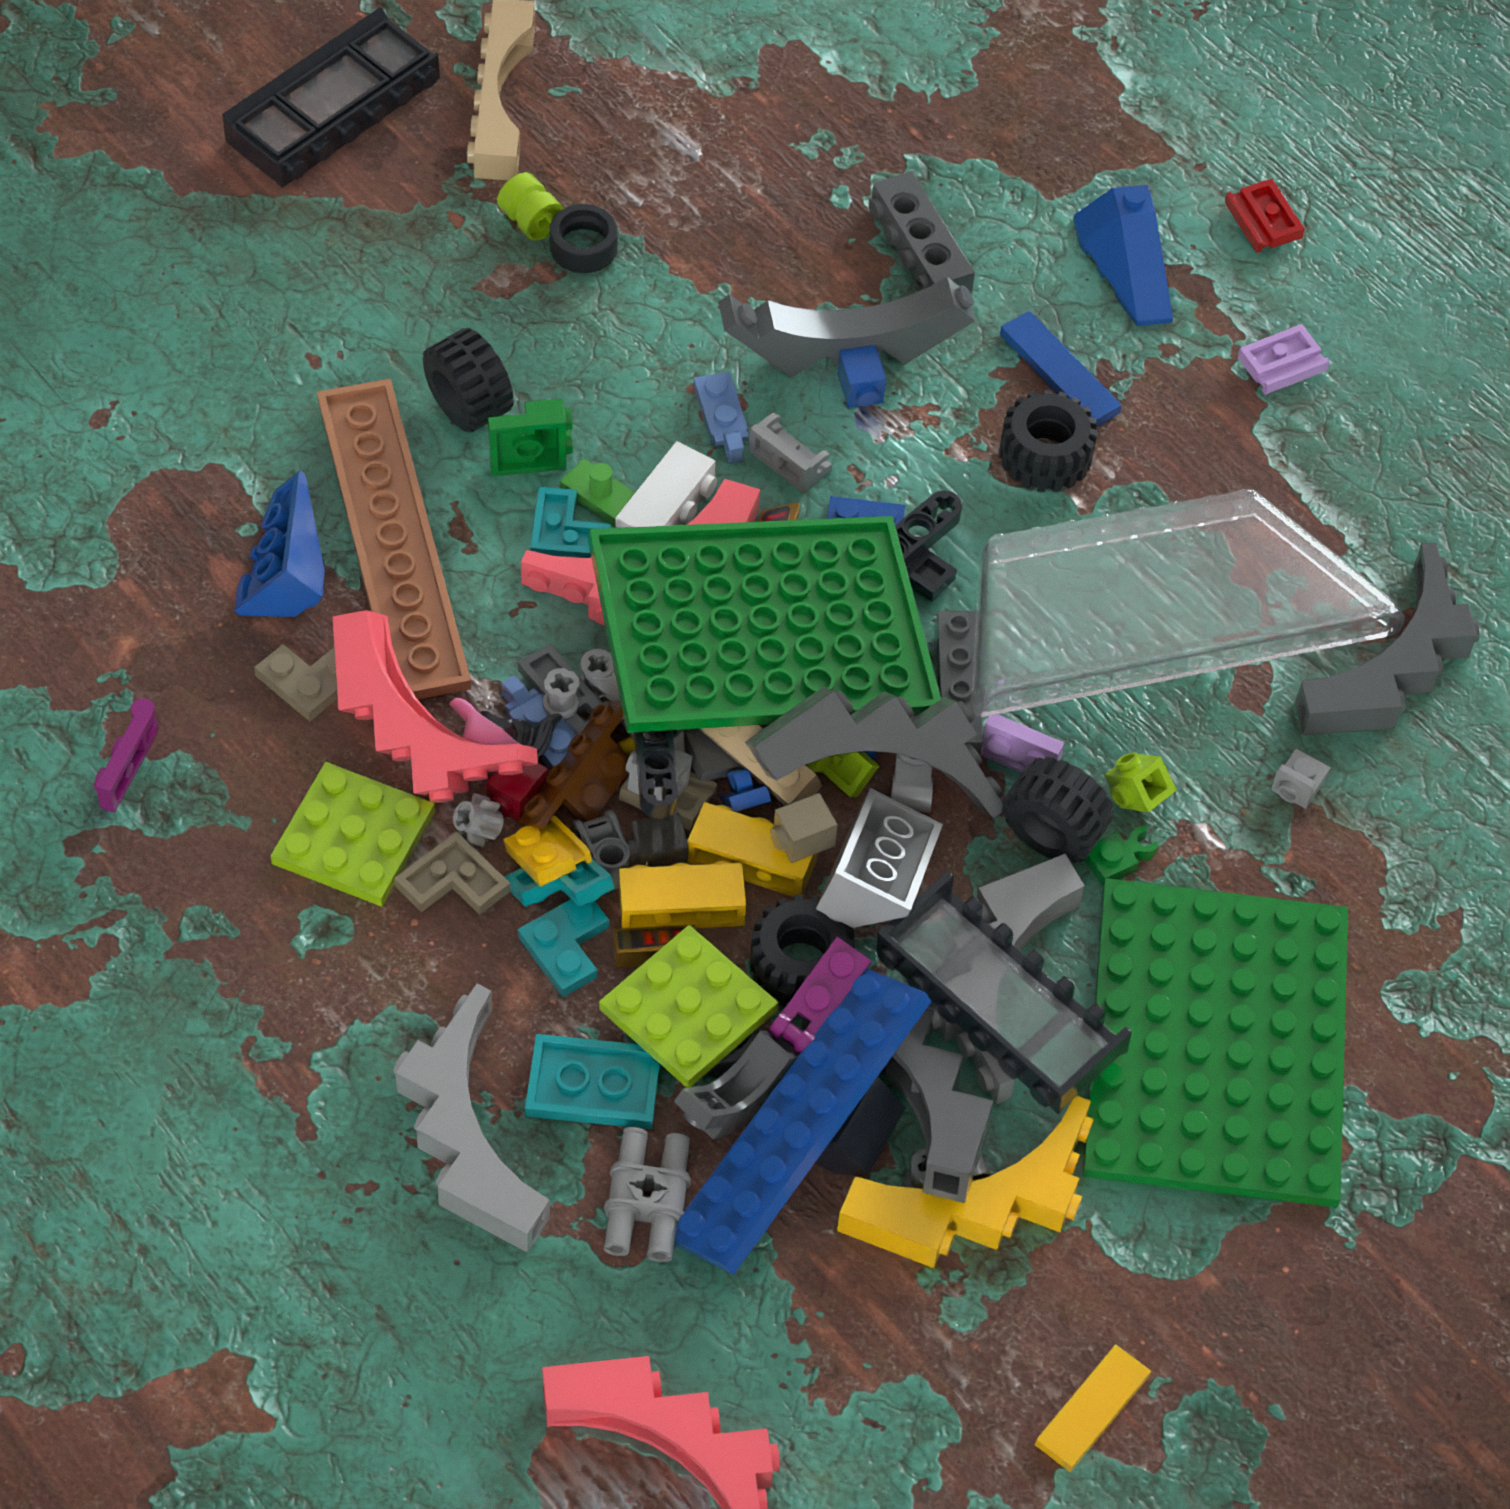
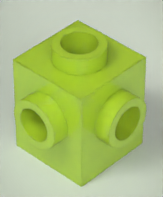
(1139, 782)

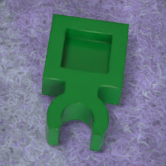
(1118, 857)

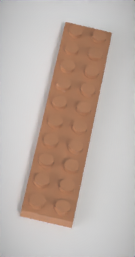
(393, 535)

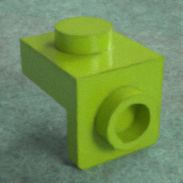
(847, 770)

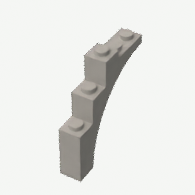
(1027, 905)
(474, 1178)

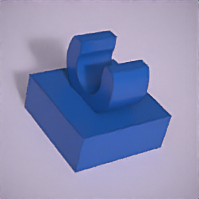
(743, 792)

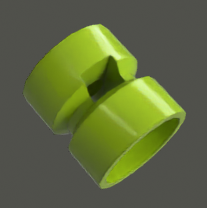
(529, 205)

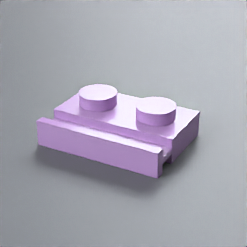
(1283, 359)
(1016, 744)

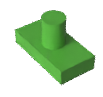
(597, 489)

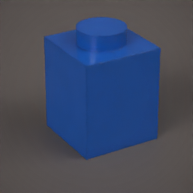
(861, 376)

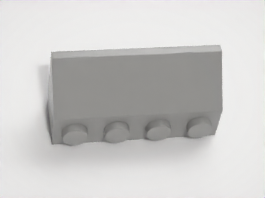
(879, 863)

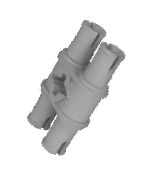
(627, 1188)

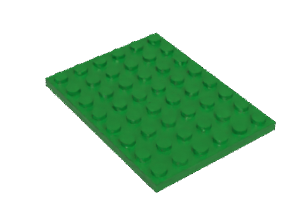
(757, 619)
(1229, 1043)

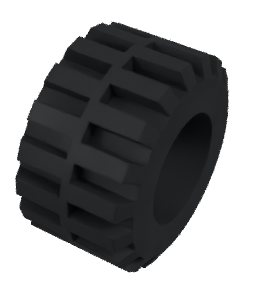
(467, 379)
(1051, 418)
(1057, 809)
(786, 925)

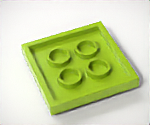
(353, 833)
(688, 1006)

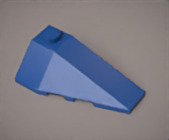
(1126, 245)
(287, 559)

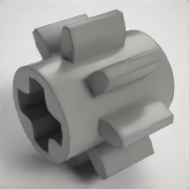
(478, 819)

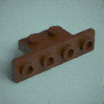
(585, 774)

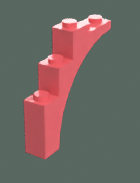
(575, 577)
(376, 689)
(629, 1401)

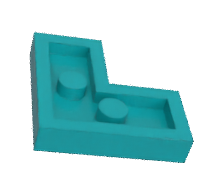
(555, 528)
(581, 885)
(555, 943)

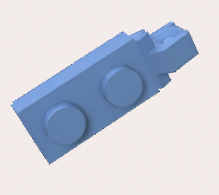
(722, 413)
(529, 707)

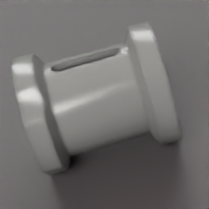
(561, 693)

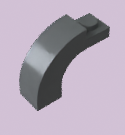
(742, 1090)

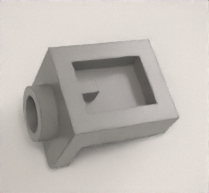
(1300, 778)

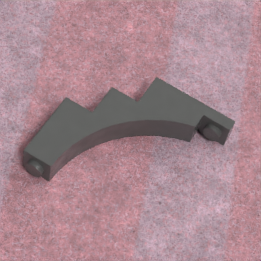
(800, 337)

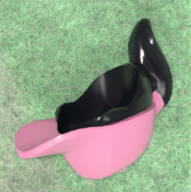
(489, 730)

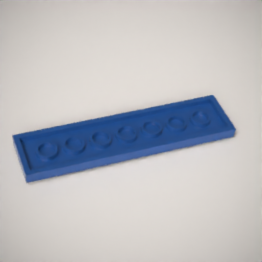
(799, 1120)

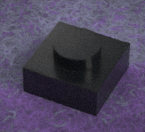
(930, 575)

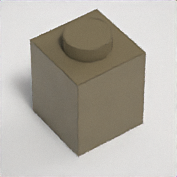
(804, 828)

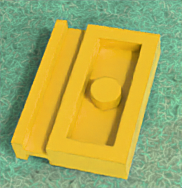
(548, 851)

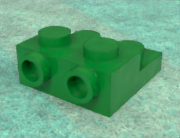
(532, 439)

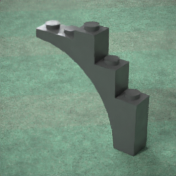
(1375, 691)
(825, 728)
(950, 1120)

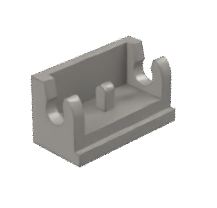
(787, 455)

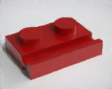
(1264, 215)

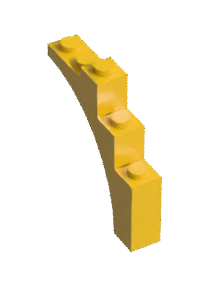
(925, 1225)

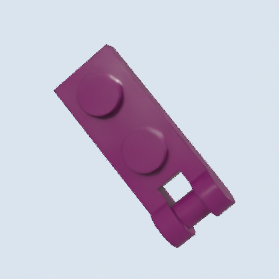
(127, 755)
(820, 993)

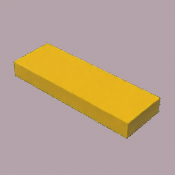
(1092, 1408)

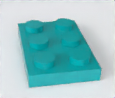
(592, 1082)

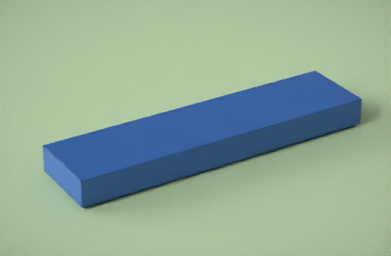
(1058, 366)

